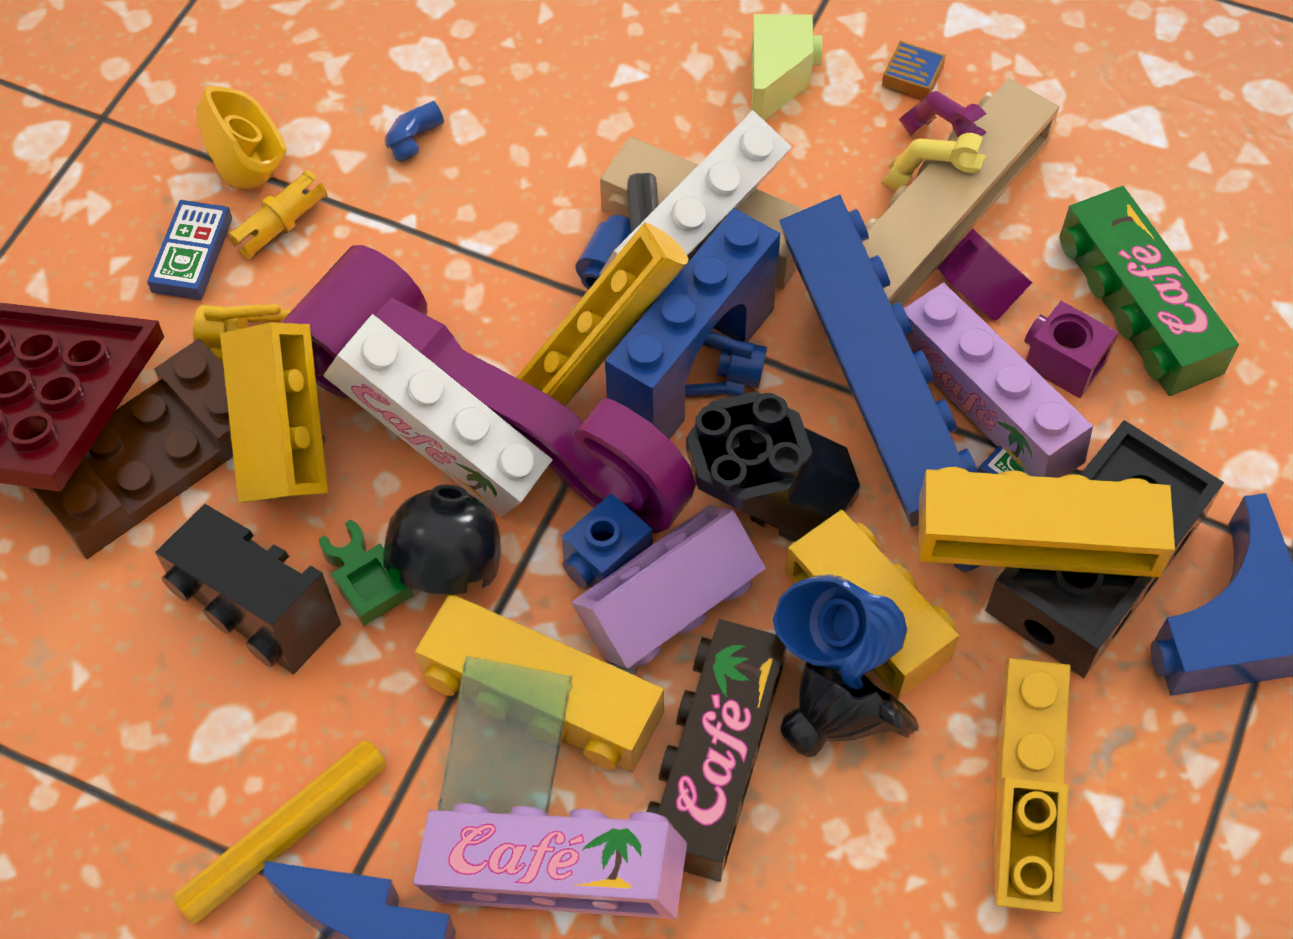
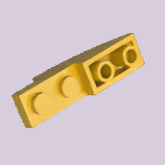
(1031, 787)

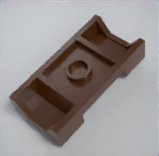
(147, 452)

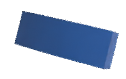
(352, 905)

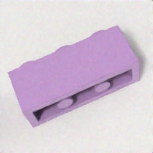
(669, 587)

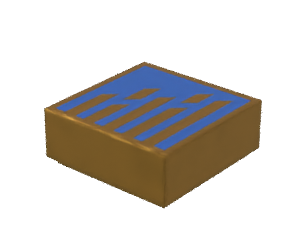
(913, 70)

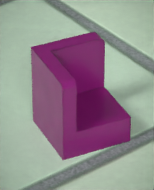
(984, 275)

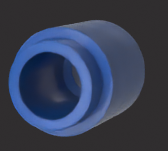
(599, 248)

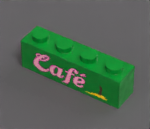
(1147, 291)

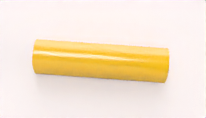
(605, 314)

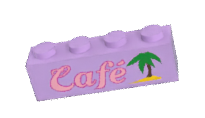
(997, 386)
(552, 861)

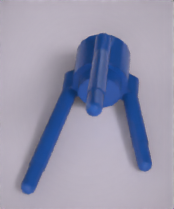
(738, 362)

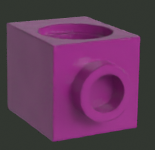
(1088, 349)

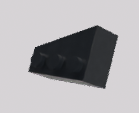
(249, 589)

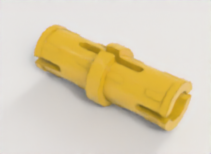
(277, 214)

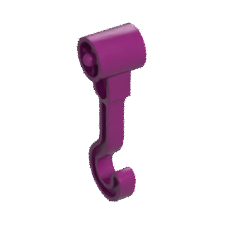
(594, 457)

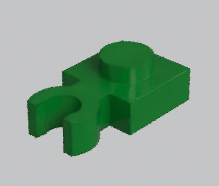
(363, 578)

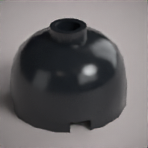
(443, 541)

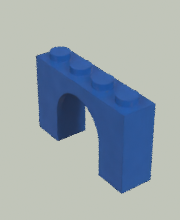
(721, 288)

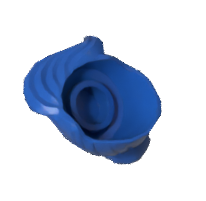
(839, 626)

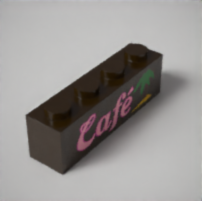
(719, 742)

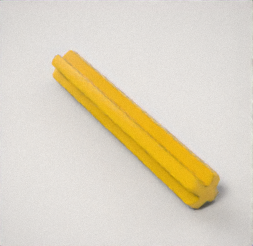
(279, 831)

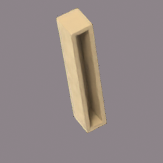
(946, 203)

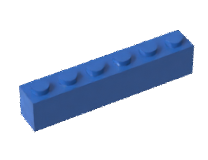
(872, 347)

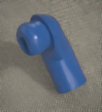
(410, 125)

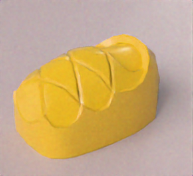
(239, 137)

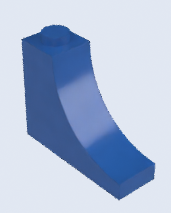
(1244, 629)

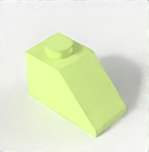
(782, 59)

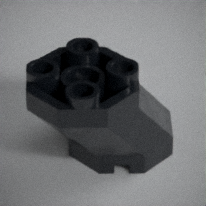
(769, 465)

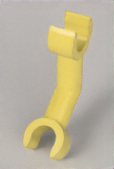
(957, 152)

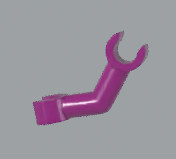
(938, 104)

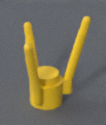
(213, 320)

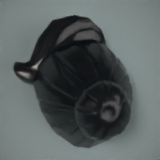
(839, 713)

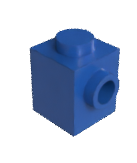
(603, 542)

